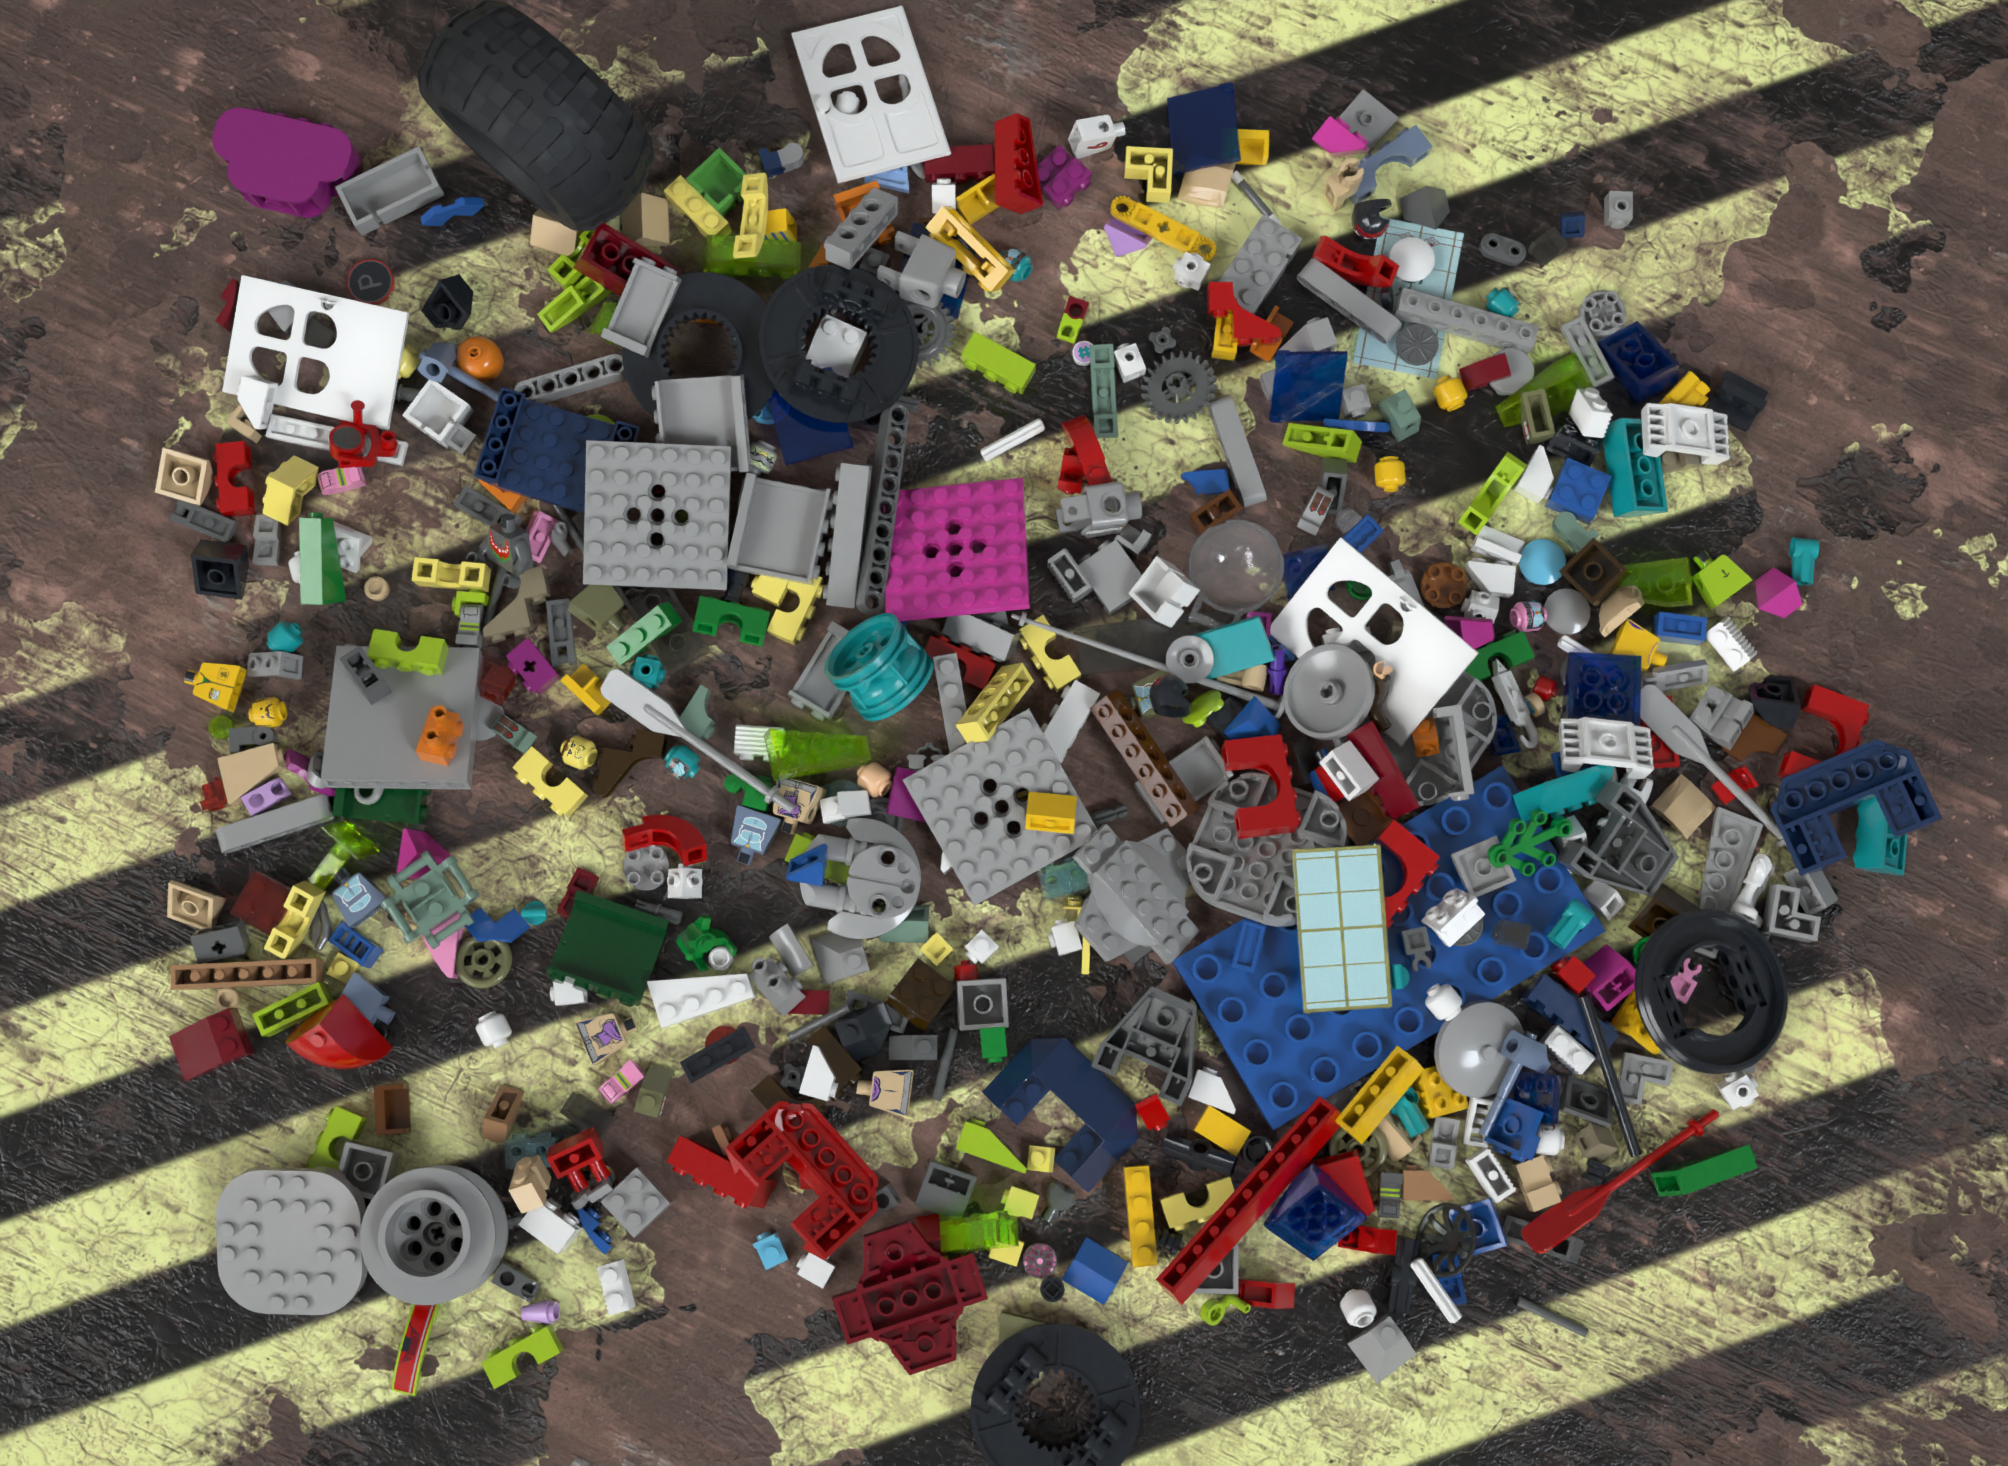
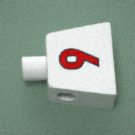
(1094, 135)

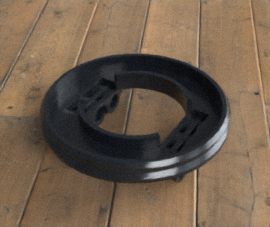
(1751, 974)

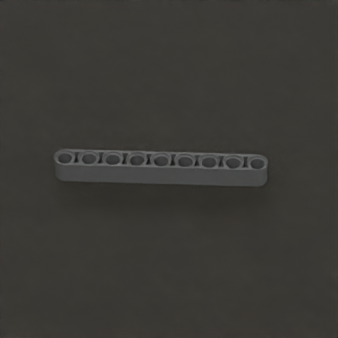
(889, 499)

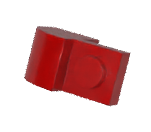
(1071, 474)

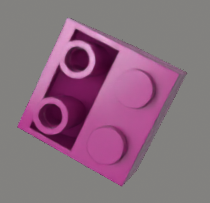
(1338, 140)
(1613, 978)

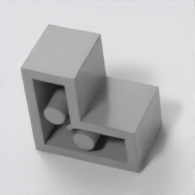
(1782, 918)

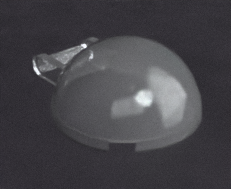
(1235, 570)

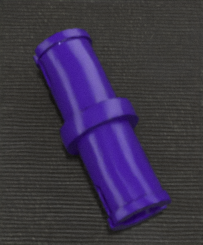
(1277, 670)

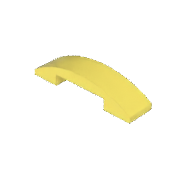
(754, 216)

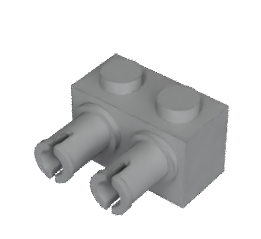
(776, 984)

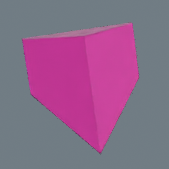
(1777, 593)
(1472, 630)
(413, 845)

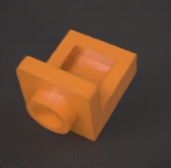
(1426, 738)

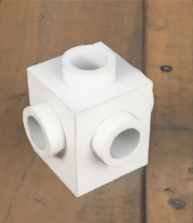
(1191, 270)
(1481, 606)
(684, 882)
(1738, 1089)

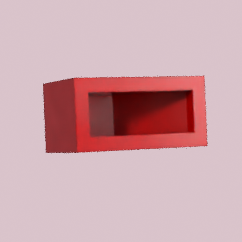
(1153, 1112)
(1267, 1293)

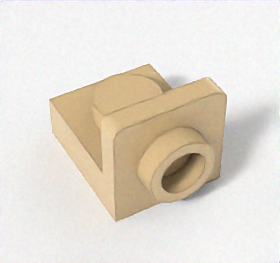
(239, 422)

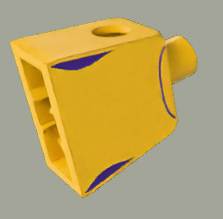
(1639, 642)

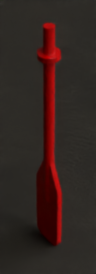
(1585, 1205)

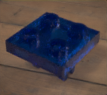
(1300, 565)
(1541, 1093)

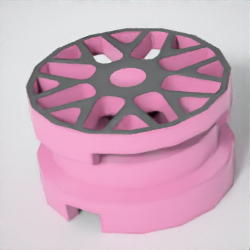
(1039, 1260)

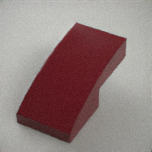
(230, 297)
(1484, 372)
(582, 881)
(814, 1003)

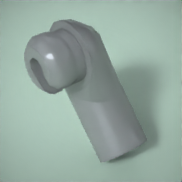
(559, 538)

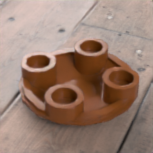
(1444, 585)

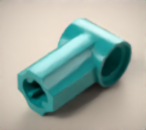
(1803, 555)
(1574, 918)
(1410, 1113)

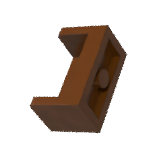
(392, 1109)

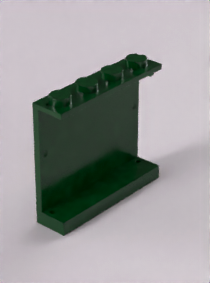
(393, 806)
(608, 949)

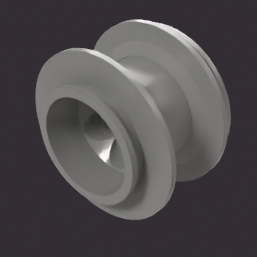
(389, 1236)

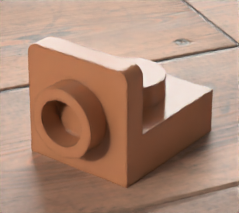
(723, 1136)

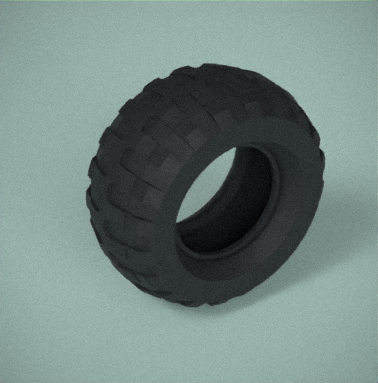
(536, 114)

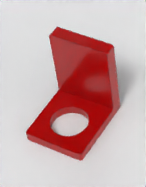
(1739, 778)

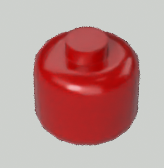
(1545, 688)
(965, 971)

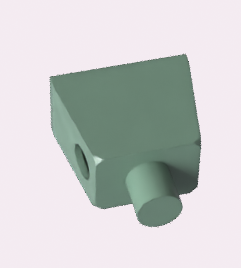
(1400, 413)

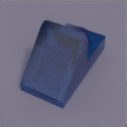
(1504, 738)

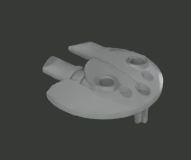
(868, 880)

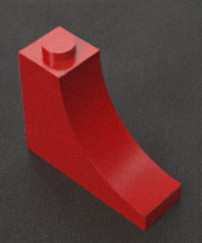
(1349, 1174)

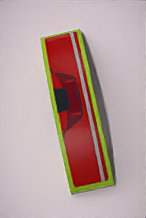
(413, 1348)

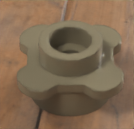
(387, 919)

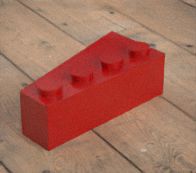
(1016, 165)

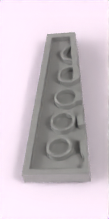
(1726, 863)

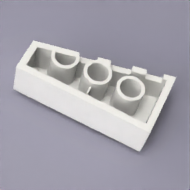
(1069, 717)
(694, 997)

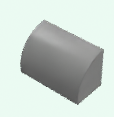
(791, 950)

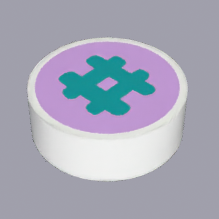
(1081, 353)

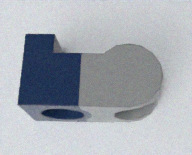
(781, 160)

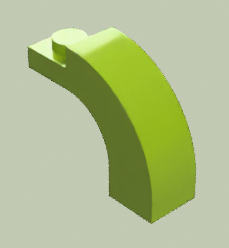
(1492, 493)

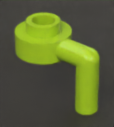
(1214, 1310)

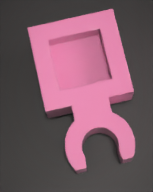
(1683, 983)

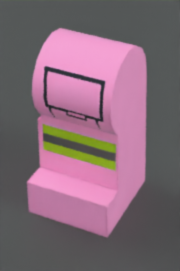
(340, 480)
(622, 1082)

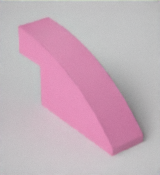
(446, 953)

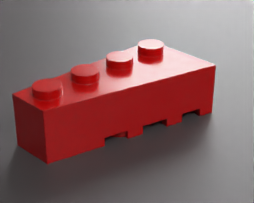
(718, 1172)

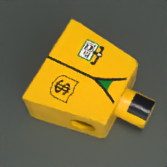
(217, 684)

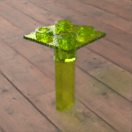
(348, 843)

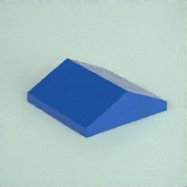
(1253, 722)
(1487, 1225)
(1095, 1271)

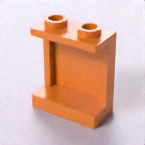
(849, 199)

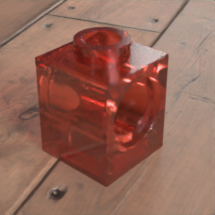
(497, 684)

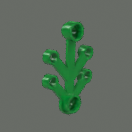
(1559, 827)

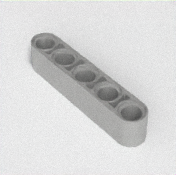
(1349, 301)
(583, 381)
(1236, 451)
(274, 823)

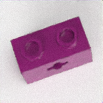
(544, 673)

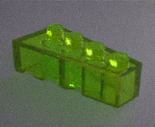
(773, 259)
(804, 753)

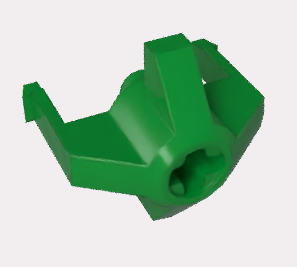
(700, 938)

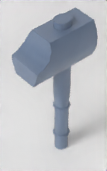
(439, 362)
(1523, 1051)

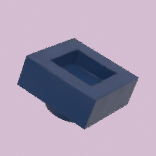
(1572, 224)

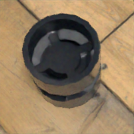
(1255, 1149)

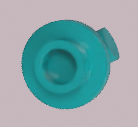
(535, 913)
(1398, 976)

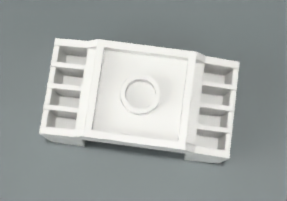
(1685, 431)
(1605, 744)

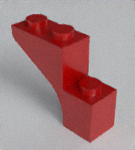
(1244, 325)

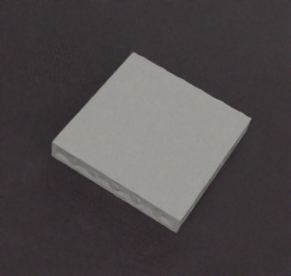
(379, 741)

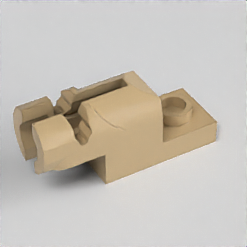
(1343, 183)

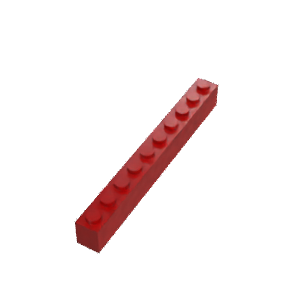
(1249, 1201)

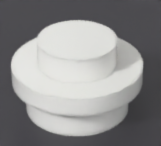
(720, 958)

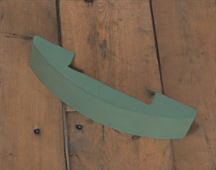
(1103, 391)

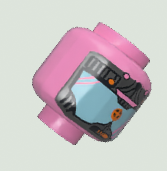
(1528, 616)

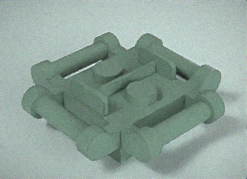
(431, 900)

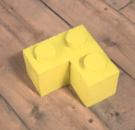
(1153, 166)
(287, 488)

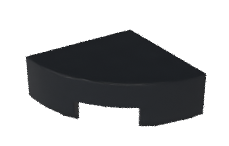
(1387, 298)

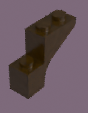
(617, 763)

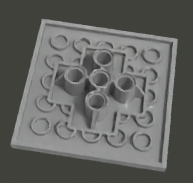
(622, 549)
(953, 791)

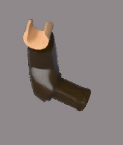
(1382, 683)

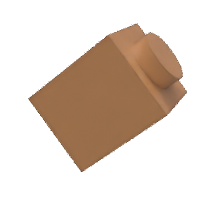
(502, 1114)
(1422, 1185)

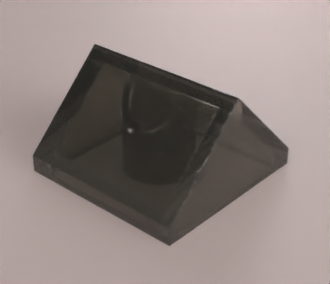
(1301, 759)

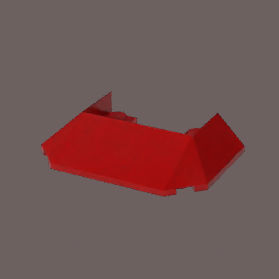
(822, 1159)

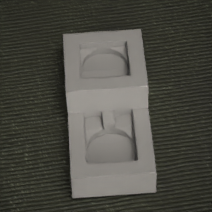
(267, 541)
(1443, 1142)

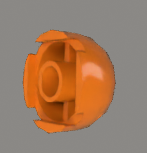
(480, 358)

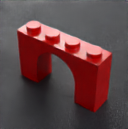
(1842, 712)
(1269, 756)
(1415, 860)

